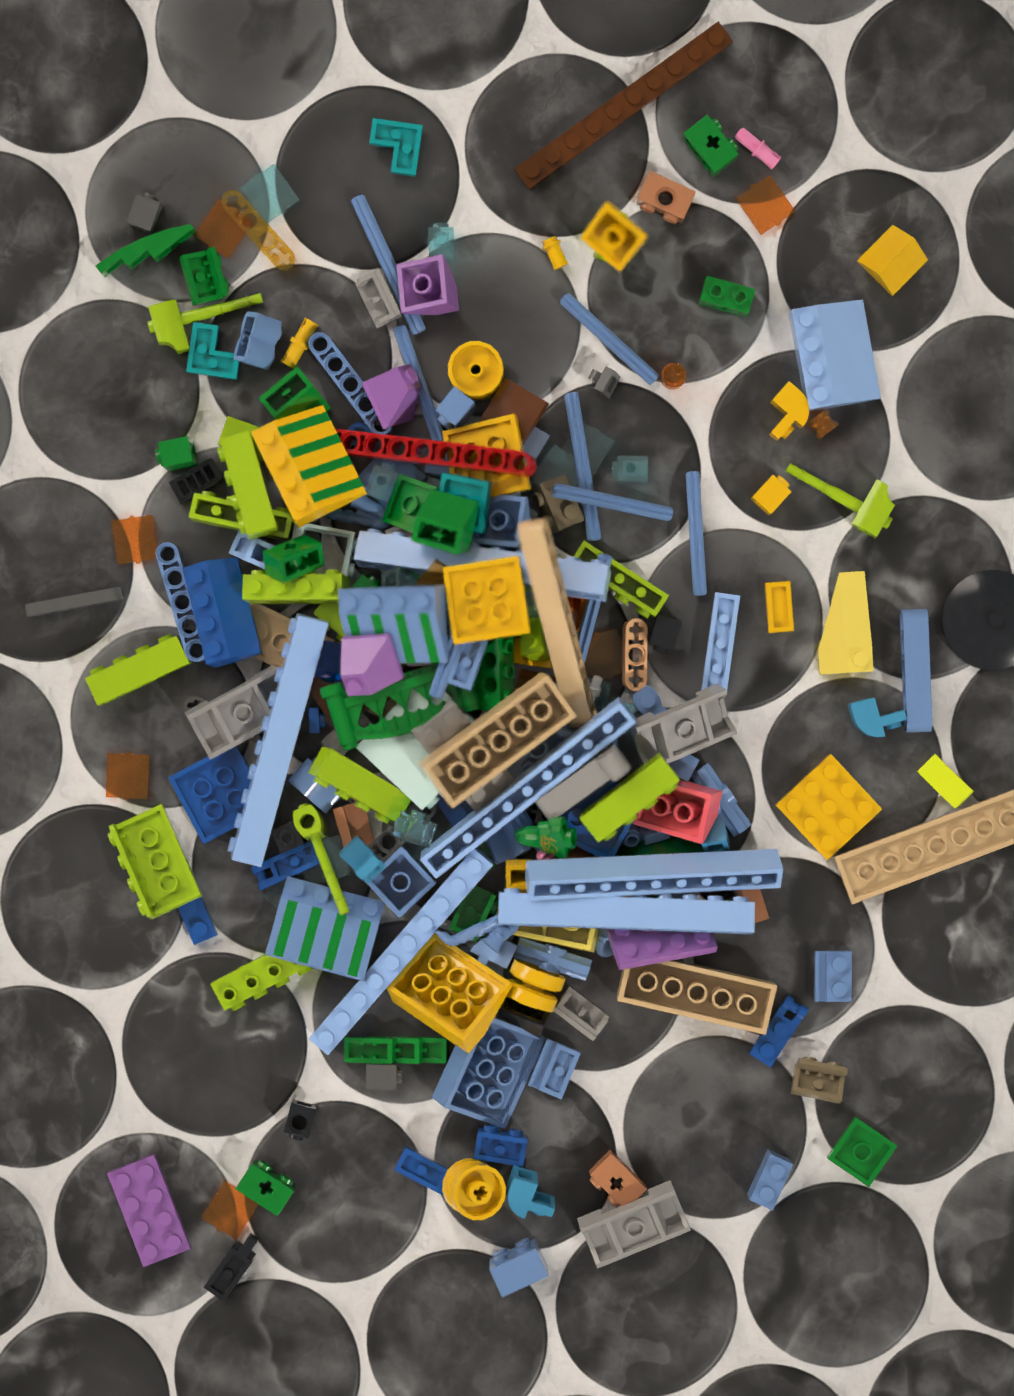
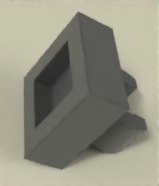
(605, 381)

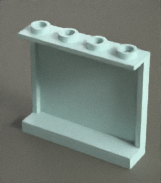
(400, 755)

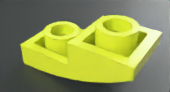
(945, 781)

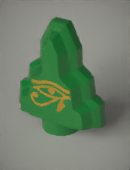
(550, 836)

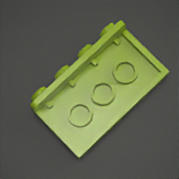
(154, 862)

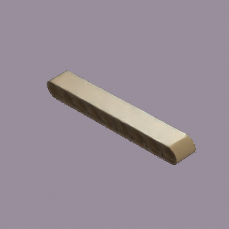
(556, 619)

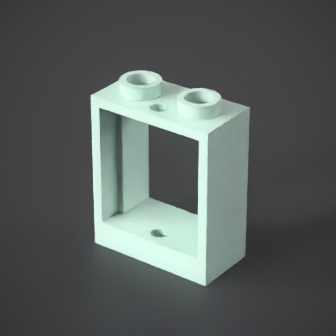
(348, 567)

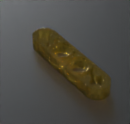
(260, 228)

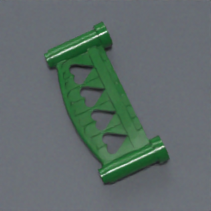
(346, 709)

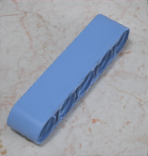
(340, 377)
(174, 593)
(916, 670)

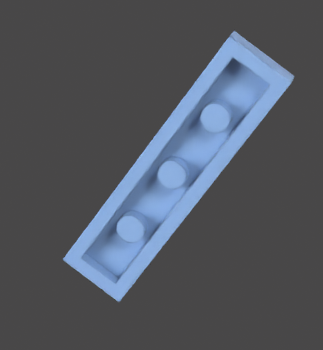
(720, 640)

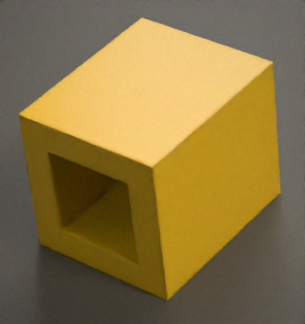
(771, 494)

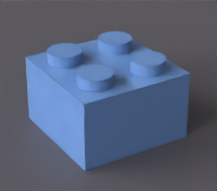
(402, 881)
(518, 1266)

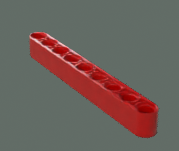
(437, 453)

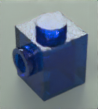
(329, 662)

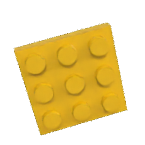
(496, 433)
(486, 600)
(828, 807)

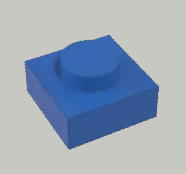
(316, 720)

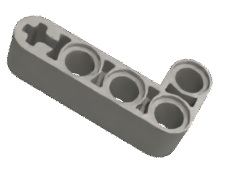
(600, 768)

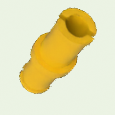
(299, 343)

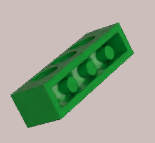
(496, 673)

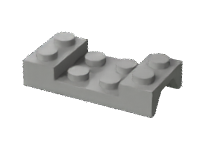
(234, 714)
(683, 727)
(443, 728)
(634, 1225)

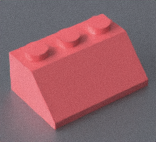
(684, 812)

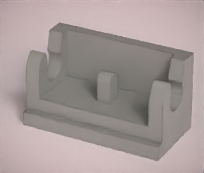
(378, 298)
(581, 1013)

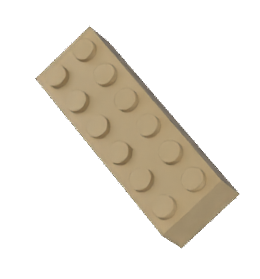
(497, 739)
(700, 994)

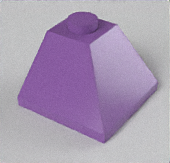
(427, 287)
(394, 395)
(369, 663)

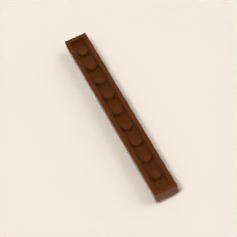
(623, 105)

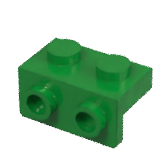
(204, 276)
(474, 909)

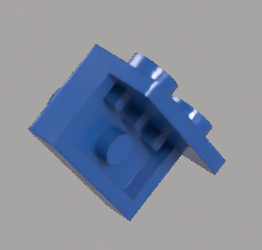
(501, 1145)

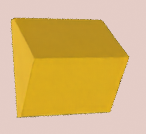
(614, 236)
(893, 259)

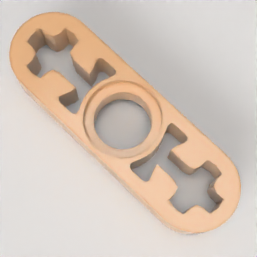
(626, 636)

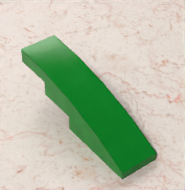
(156, 245)
(396, 1049)

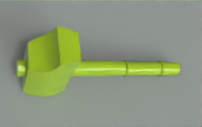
(169, 322)
(871, 513)
(314, 828)

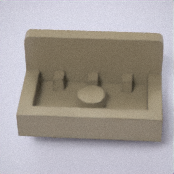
(557, 511)
(818, 1079)

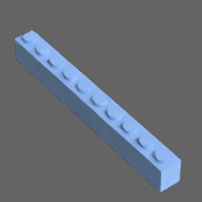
(387, 551)
(278, 739)
(528, 787)
(653, 874)
(630, 913)
(401, 950)

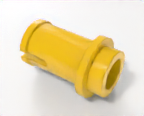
(555, 252)

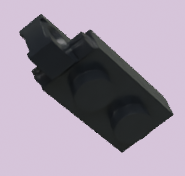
(232, 1268)

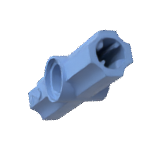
(730, 812)
(552, 958)

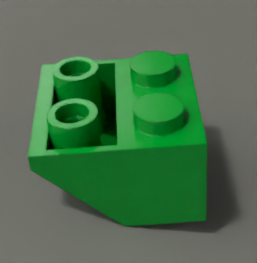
(292, 395)
(446, 522)

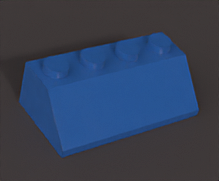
(220, 614)

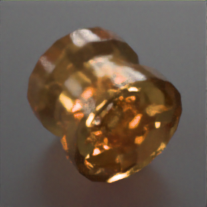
(676, 373)
(823, 423)

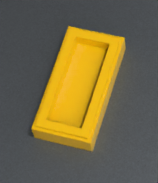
(779, 607)

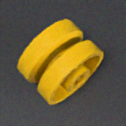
(473, 355)
(533, 985)
(474, 1189)

